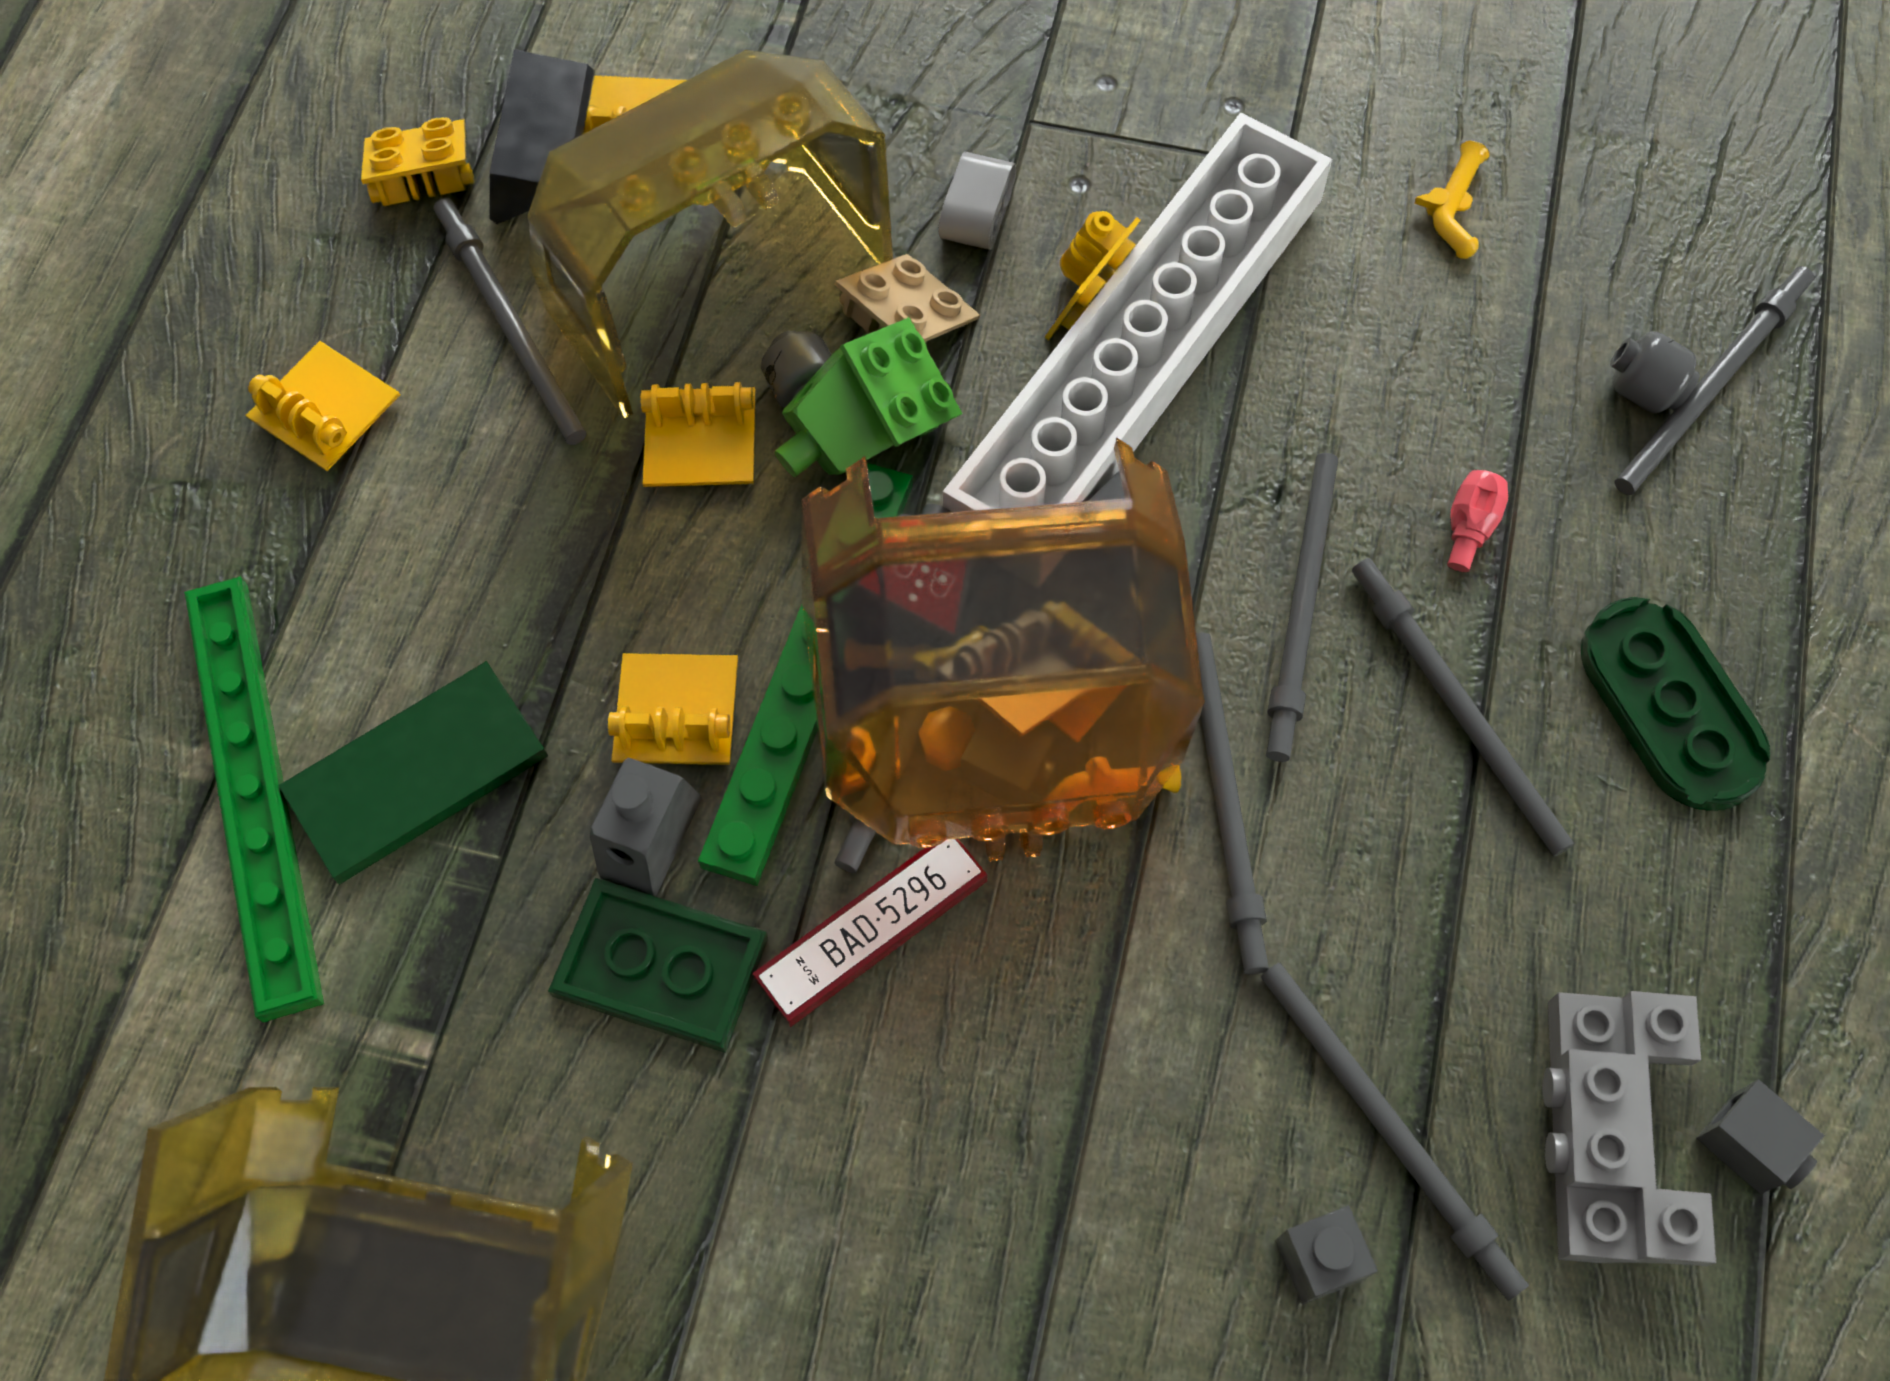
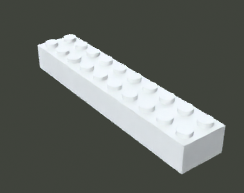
(1147, 324)

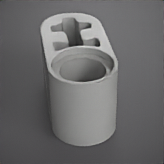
(977, 200)

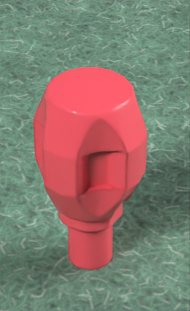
(1475, 515)

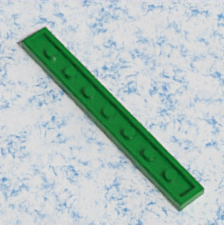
(251, 803)

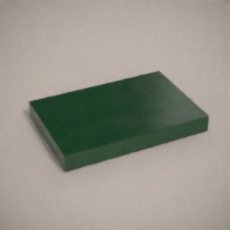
(659, 964)

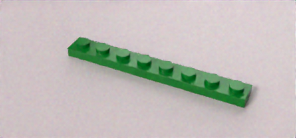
(780, 737)

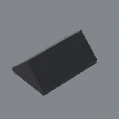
(540, 112)

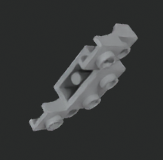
(1606, 1130)

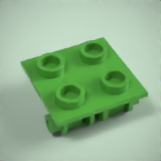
(901, 381)

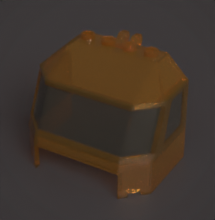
(1000, 660)

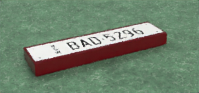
(869, 928)

